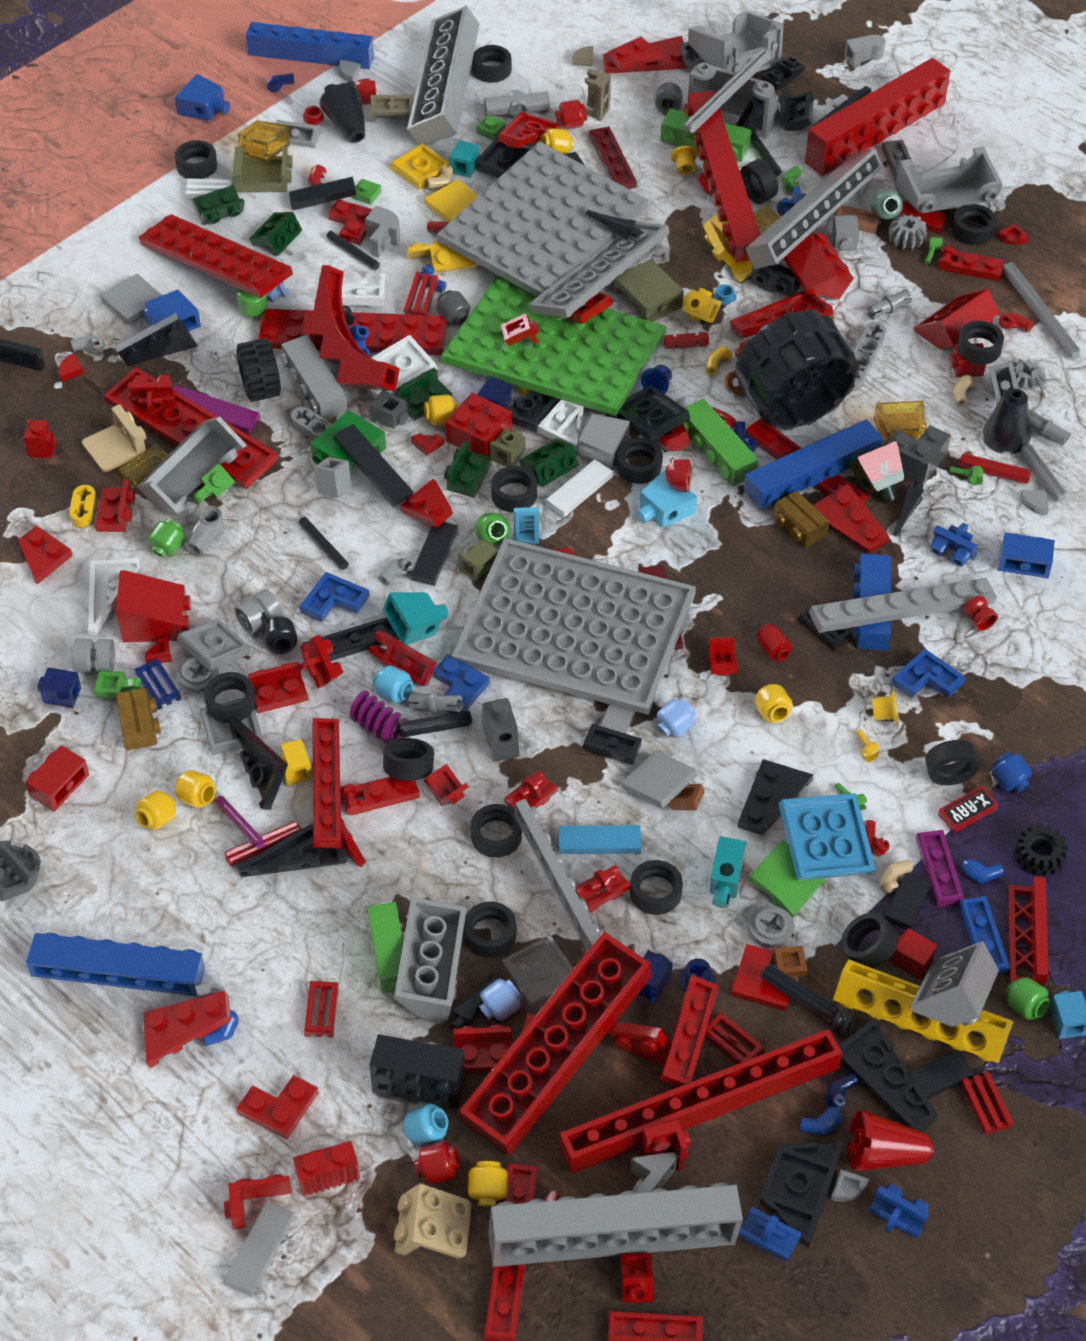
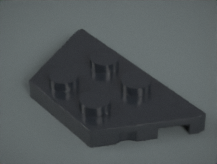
(800, 1184)

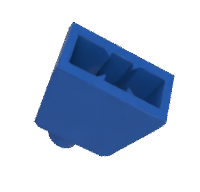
(201, 99)

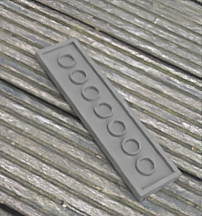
(597, 271)

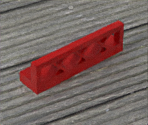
(1038, 930)
(689, 1032)

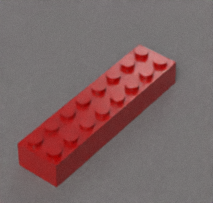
(877, 116)
(556, 1043)

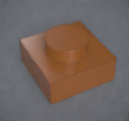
(688, 798)
(791, 961)

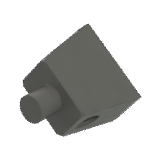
(499, 720)

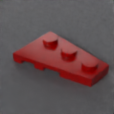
(525, 130)
(852, 519)
(180, 1023)

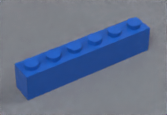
(309, 44)
(810, 464)
(115, 964)

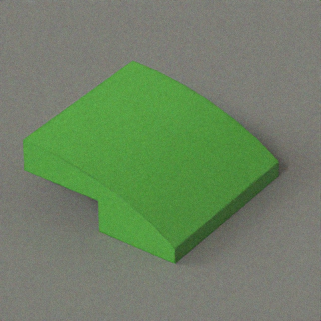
(778, 880)

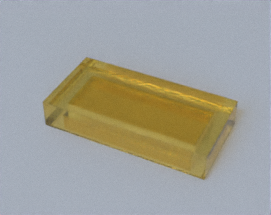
(142, 465)

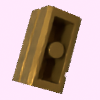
(800, 519)
(137, 718)

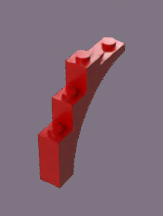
(338, 345)

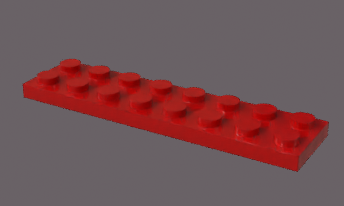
(216, 255)
(383, 329)
(181, 418)

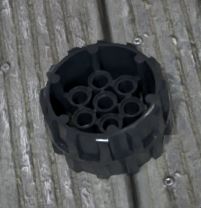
(797, 369)

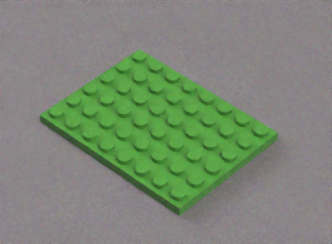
(574, 362)

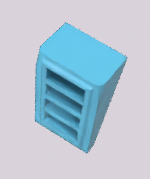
(526, 525)

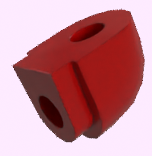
(366, 89)
(675, 439)
(679, 474)

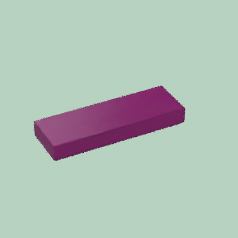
(939, 868)

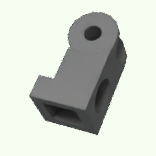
(864, 49)

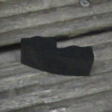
(784, 72)

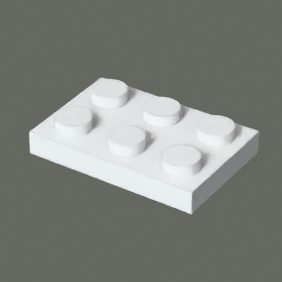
(408, 357)

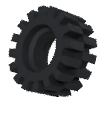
(1036, 862)

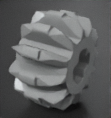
(907, 231)

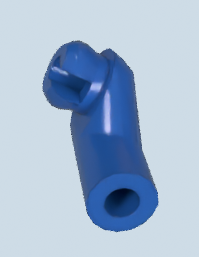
(441, 286)
(224, 1032)
(824, 1124)

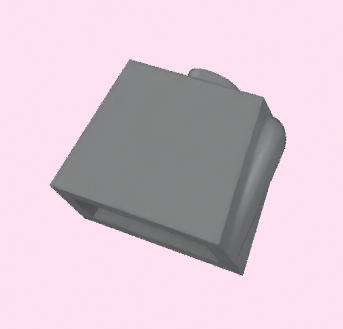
(602, 439)

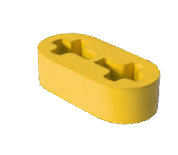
(78, 506)

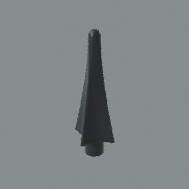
(621, 226)
(912, 500)
(468, 1010)

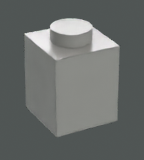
(845, 233)
(333, 477)

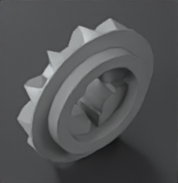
(1023, 379)
(186, 677)
(765, 916)

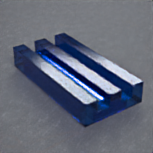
(165, 698)

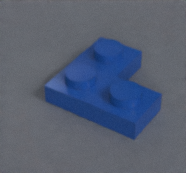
(333, 591)
(930, 670)
(462, 680)

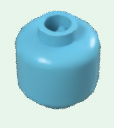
(393, 684)
(425, 1125)

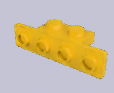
(716, 239)
(442, 257)

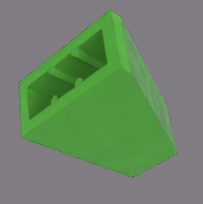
(386, 943)

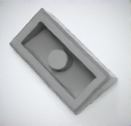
(302, 133)

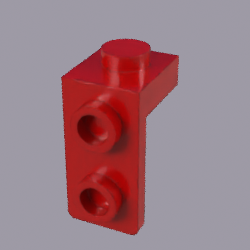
(251, 1189)

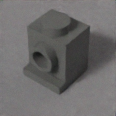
(388, 410)

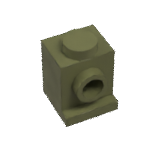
(508, 442)
(477, 560)

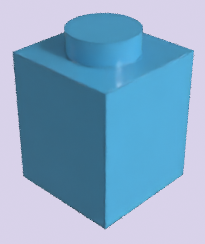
(1069, 1014)

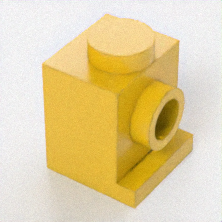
(298, 762)

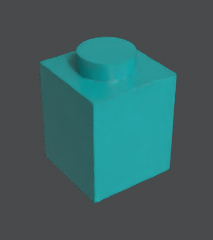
(463, 158)

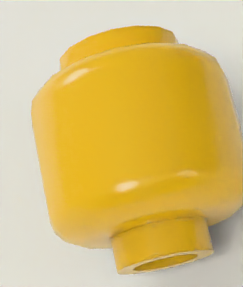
(558, 139)
(439, 409)
(773, 703)
(195, 789)
(155, 810)
(487, 1183)

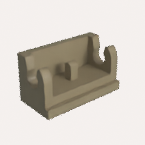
(598, 93)
(391, 105)

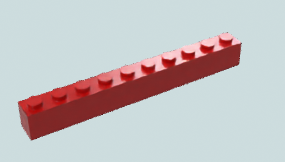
(724, 179)
(701, 1099)

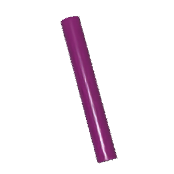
(240, 822)

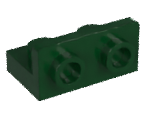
(218, 205)
(277, 232)
(419, 390)
(550, 461)
(467, 471)

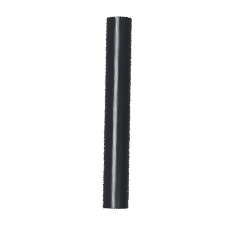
(765, 153)
(353, 250)
(323, 543)

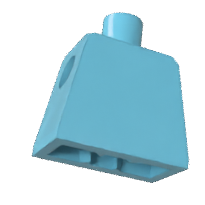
(665, 504)

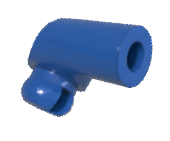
(981, 873)

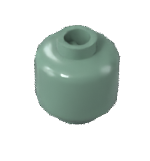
(886, 204)

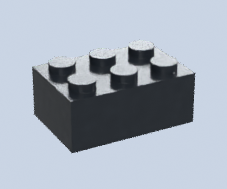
(417, 1071)

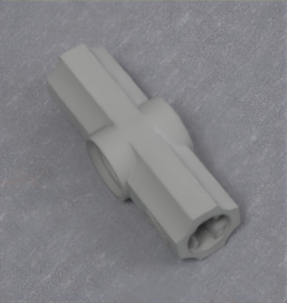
(516, 102)

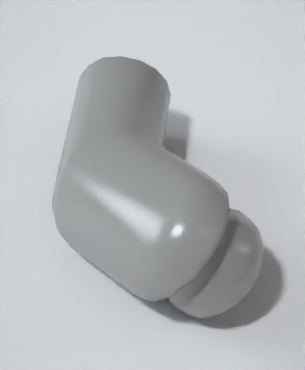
(88, 342)
(396, 568)

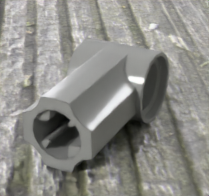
(206, 530)

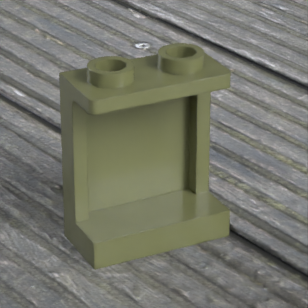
(258, 176)
(650, 290)

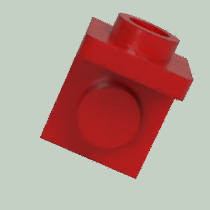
(519, 329)
(637, 1277)

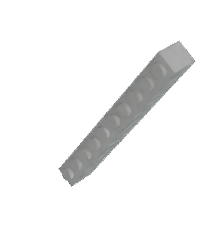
(813, 209)

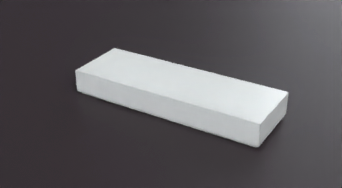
(579, 488)

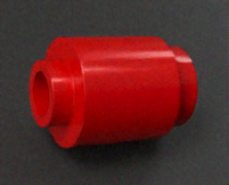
(774, 642)

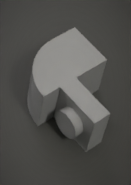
(383, 230)

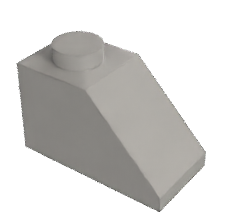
(1002, 379)

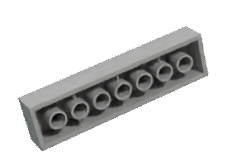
(443, 77)
(614, 1224)

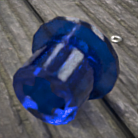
(657, 377)
(696, 967)

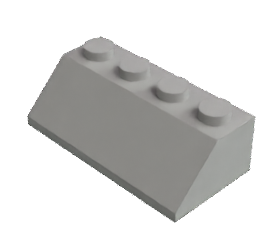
(430, 958)
(957, 986)

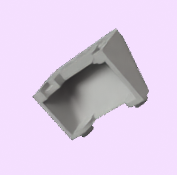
(737, 48)
(709, 77)
(950, 187)

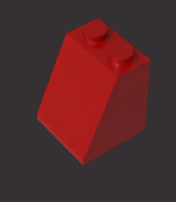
(151, 608)

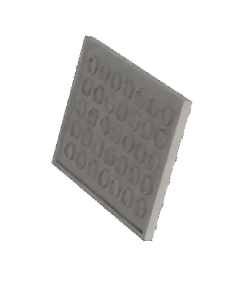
(535, 220)
(575, 625)

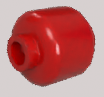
(571, 114)
(437, 1162)

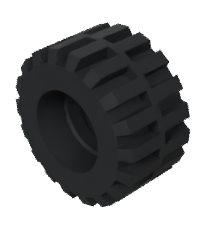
(258, 369)

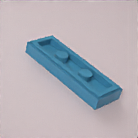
(600, 839)

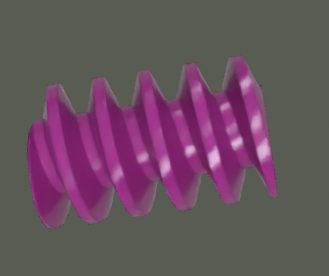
(376, 717)

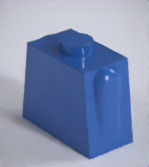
(169, 304)

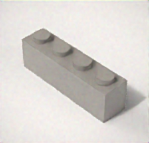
(313, 377)

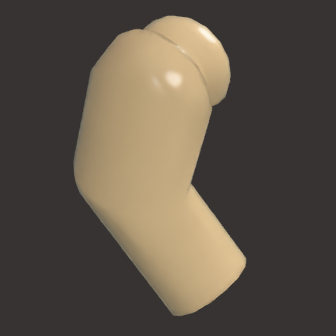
(442, 180)
(960, 388)
(894, 870)

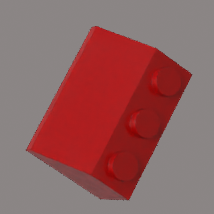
(819, 267)
(944, 325)

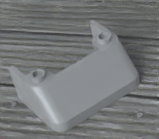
(192, 459)

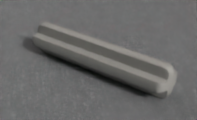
(1043, 473)

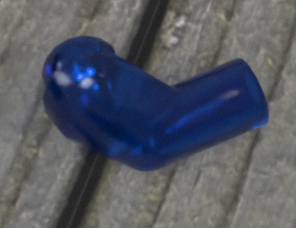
(279, 81)
(740, 431)
(837, 1090)

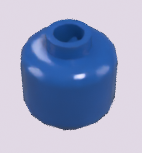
(1011, 772)

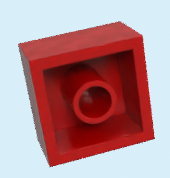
(477, 423)

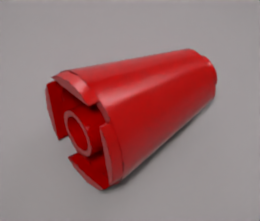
(885, 1144)

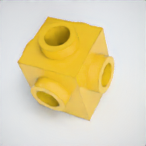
(701, 305)

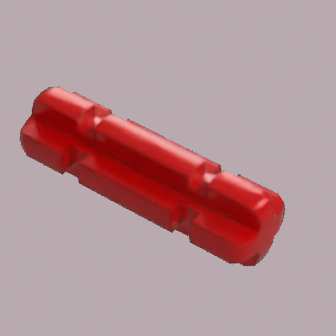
(686, 340)

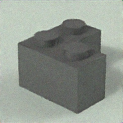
(922, 455)

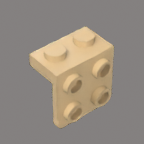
(116, 443)
(432, 1221)

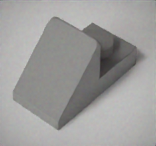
(653, 1170)

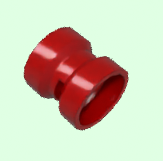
(980, 613)

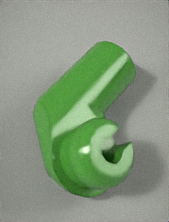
(789, 178)

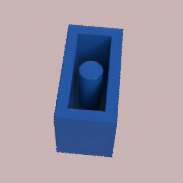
(1026, 555)

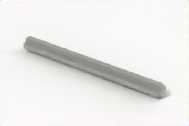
(727, 91)
(1041, 310)

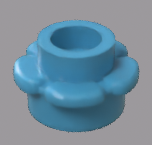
(725, 294)

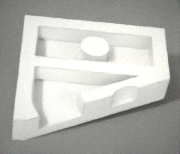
(364, 293)
(563, 422)

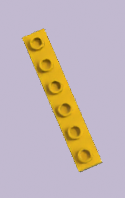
(886, 987)

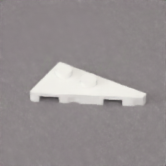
(104, 589)

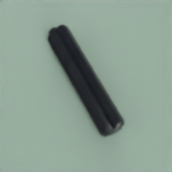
(435, 723)
(799, 992)

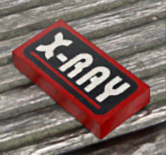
(968, 809)

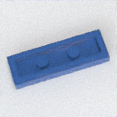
(982, 927)

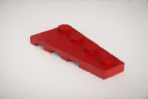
(668, 47)
(752, 322)

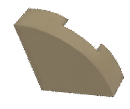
(583, 56)

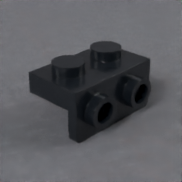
(795, 109)
(776, 278)

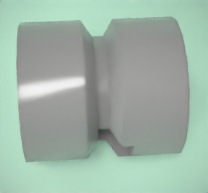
(255, 613)
(84, 655)

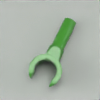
(935, 245)
(974, 473)
(861, 797)

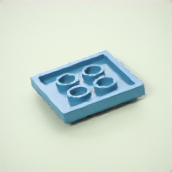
(826, 836)

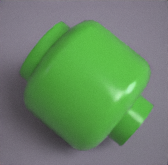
(250, 304)
(492, 528)
(166, 538)
(1027, 998)

